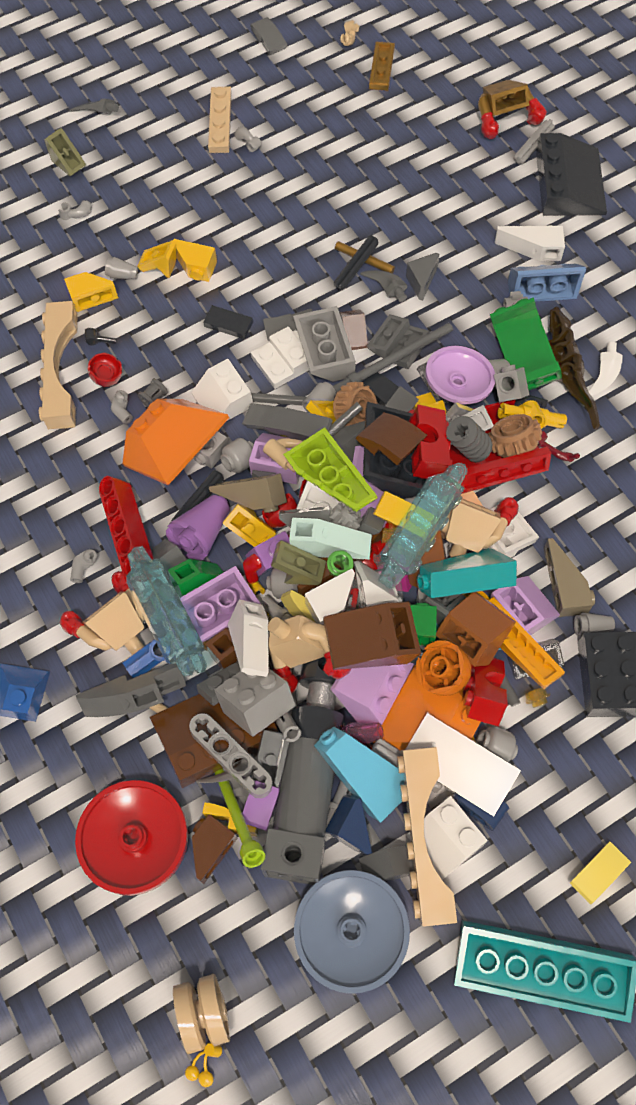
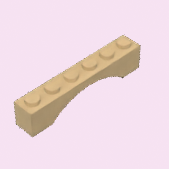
(60, 327)
(434, 898)

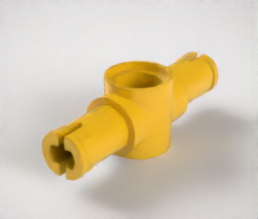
(533, 410)

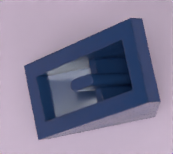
(349, 825)

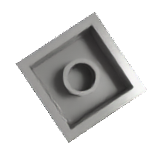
(254, 700)

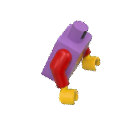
(259, 561)

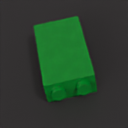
(526, 342)

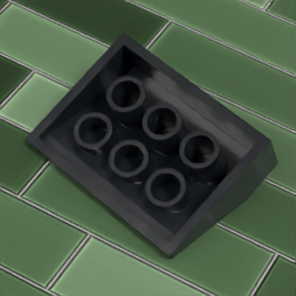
(569, 177)
(381, 470)

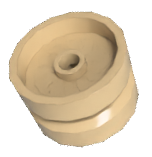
(201, 1014)

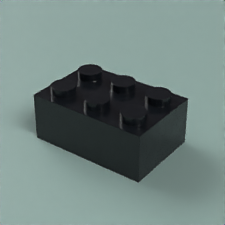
(608, 673)

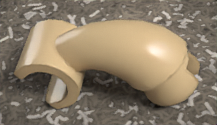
(350, 29)

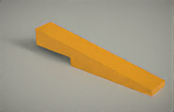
(527, 652)

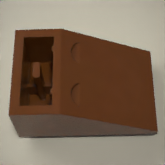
(372, 636)

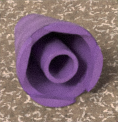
(199, 527)

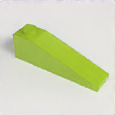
(328, 468)

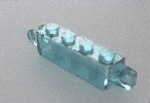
(420, 524)
(164, 613)

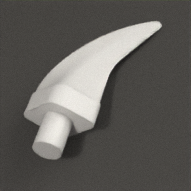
(609, 368)

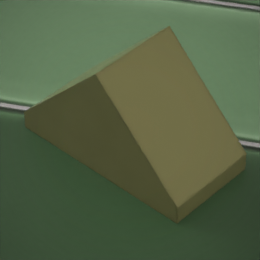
(63, 152)

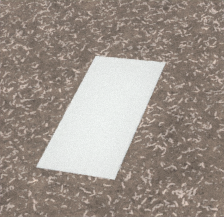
(466, 765)

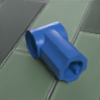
(143, 660)

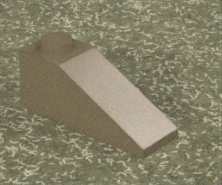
(255, 492)
(568, 585)

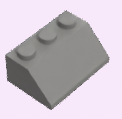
(325, 344)

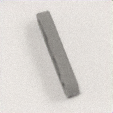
(233, 752)

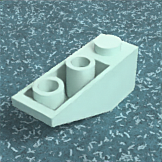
(324, 538)

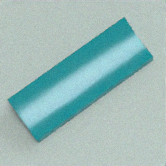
(546, 971)

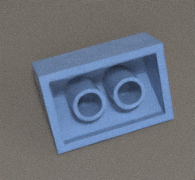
(547, 281)

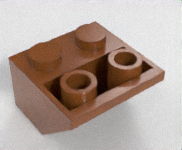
(476, 628)

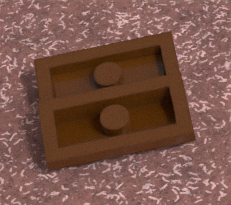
(391, 436)

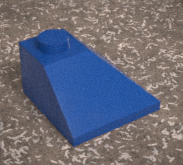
(21, 691)

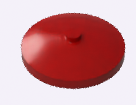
(131, 837)

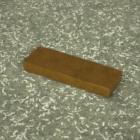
(381, 66)

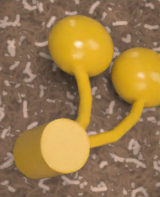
(205, 1077)

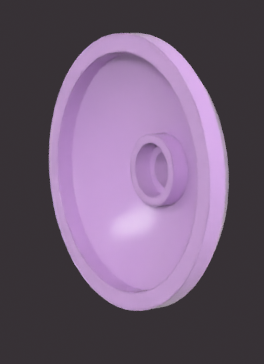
(460, 374)

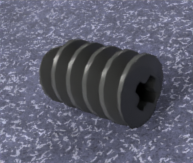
(469, 438)

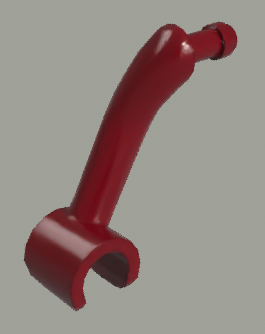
(557, 453)

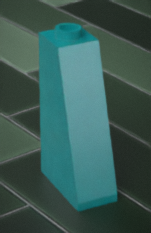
(468, 574)

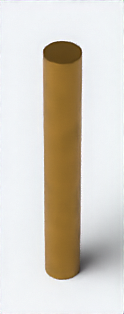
(371, 260)

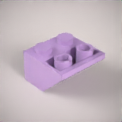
(262, 462)
(526, 604)

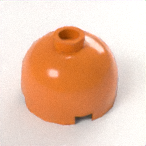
(443, 668)

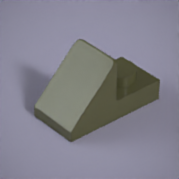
(298, 564)

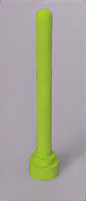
(251, 851)

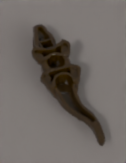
(570, 362)

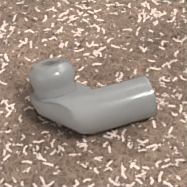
(119, 406)
(81, 563)

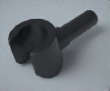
(92, 338)

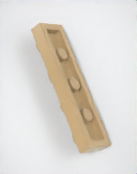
(219, 120)

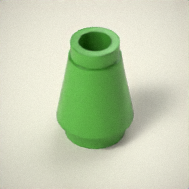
(341, 558)

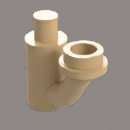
(276, 449)

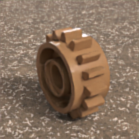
(348, 396)
(515, 435)

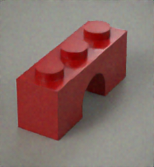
(433, 453)
(483, 694)

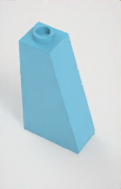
(362, 772)

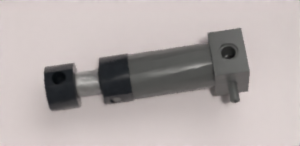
(304, 786)

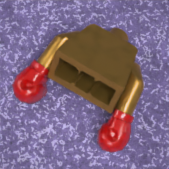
(504, 98)

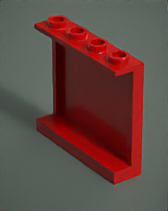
(496, 468)

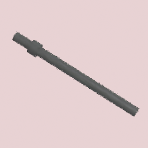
(394, 357)

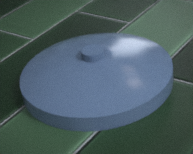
(351, 931)

